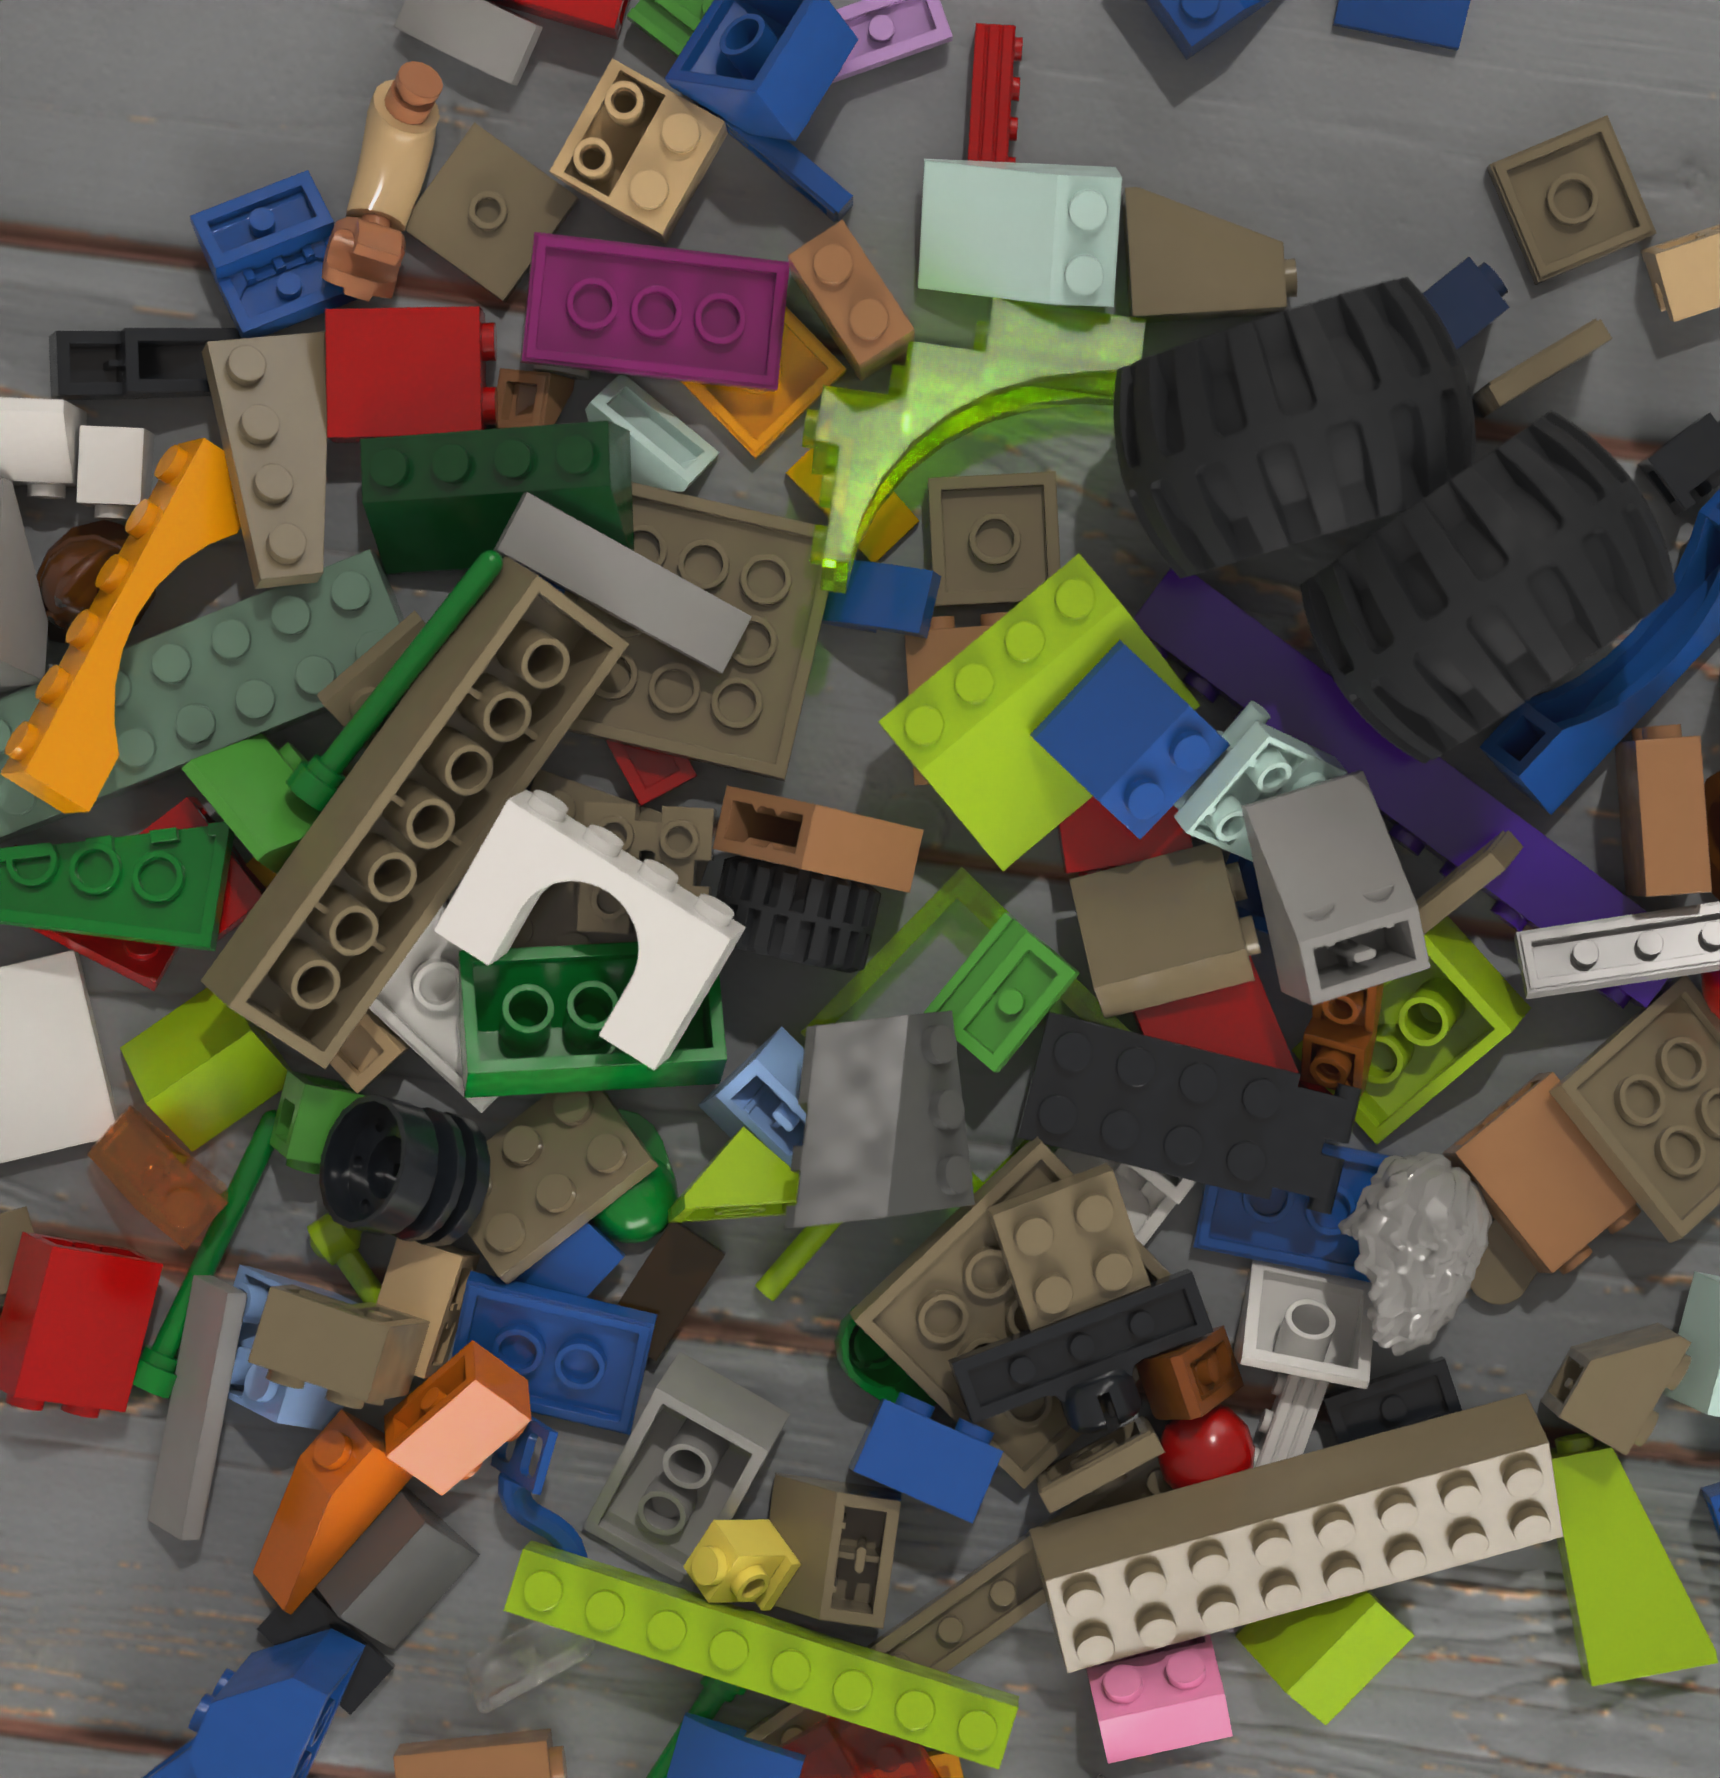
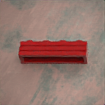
(993, 91)

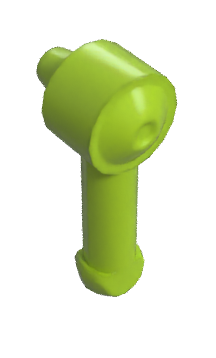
(340, 1247)

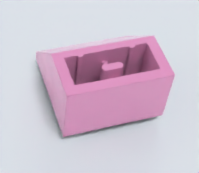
(1160, 1700)

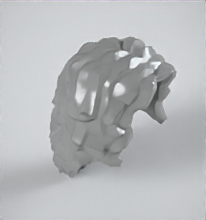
(1418, 1245)

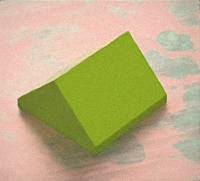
(204, 1068)
(738, 1183)
(1327, 1649)

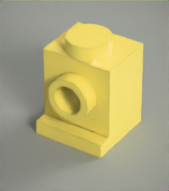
(742, 1563)

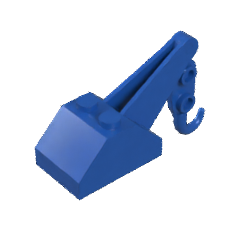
(268, 1712)

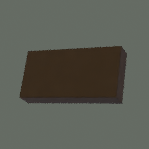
(672, 1280)

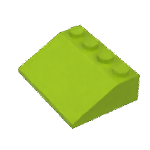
(976, 714)

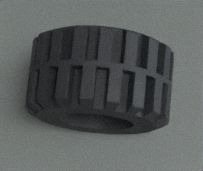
(800, 913)

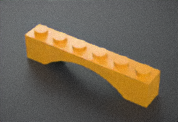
(72, 735)

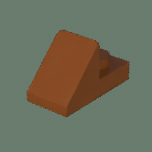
(1190, 1377)

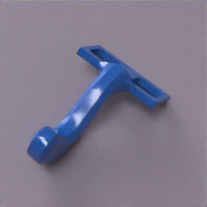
(517, 1485)

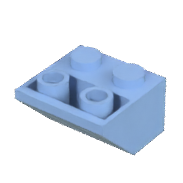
(764, 1096)
(249, 1383)

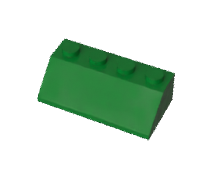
(538, 1019)

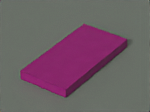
(655, 312)

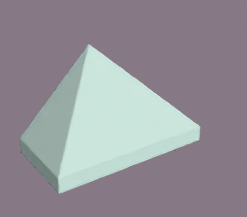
(661, 446)

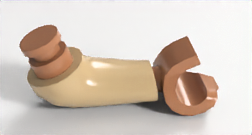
(390, 173)

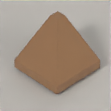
(530, 398)

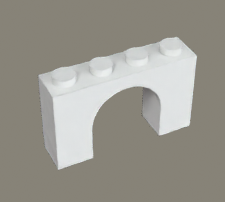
(678, 934)

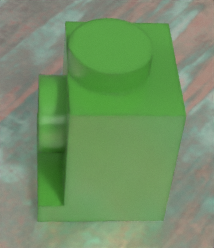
(305, 1117)

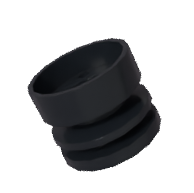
(404, 1171)

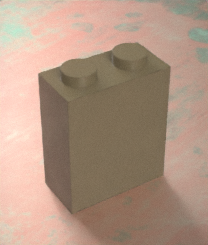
(1164, 929)

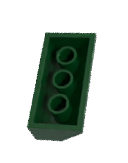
(452, 493)

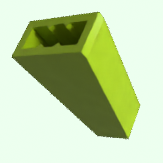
(1618, 1579)

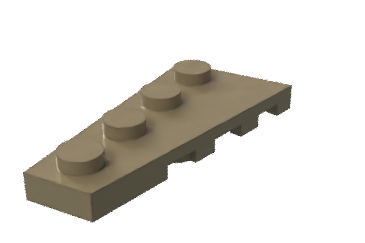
(275, 447)

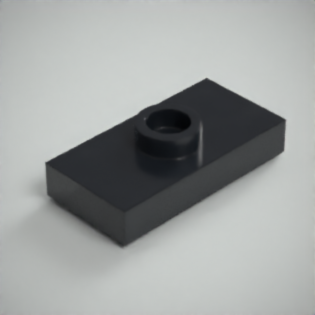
(316, 1616)

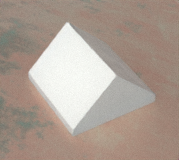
(1306, 1324)

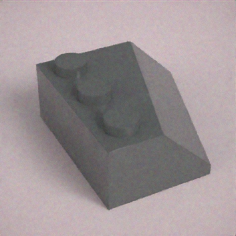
(880, 1121)

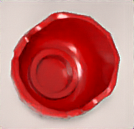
(1205, 1448)

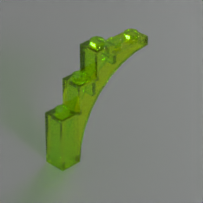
(1018, 363)

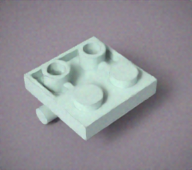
(1252, 768)

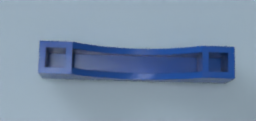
(1566, 732)

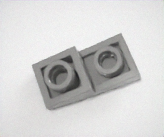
(474, 33)

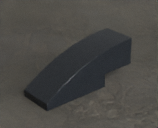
(131, 363)

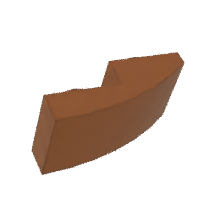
(1342, 1039)

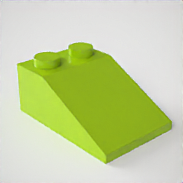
(1433, 1029)

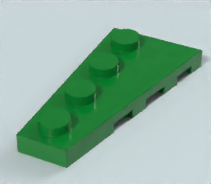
(129, 887)

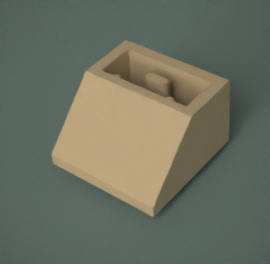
(639, 150)

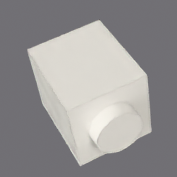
(114, 469)

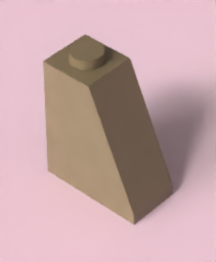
(1199, 265)

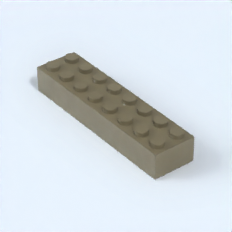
(413, 813)
(1298, 1532)

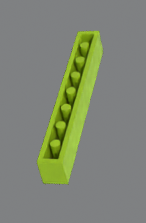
(762, 1654)

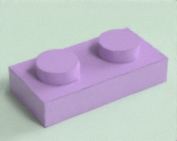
(891, 31)

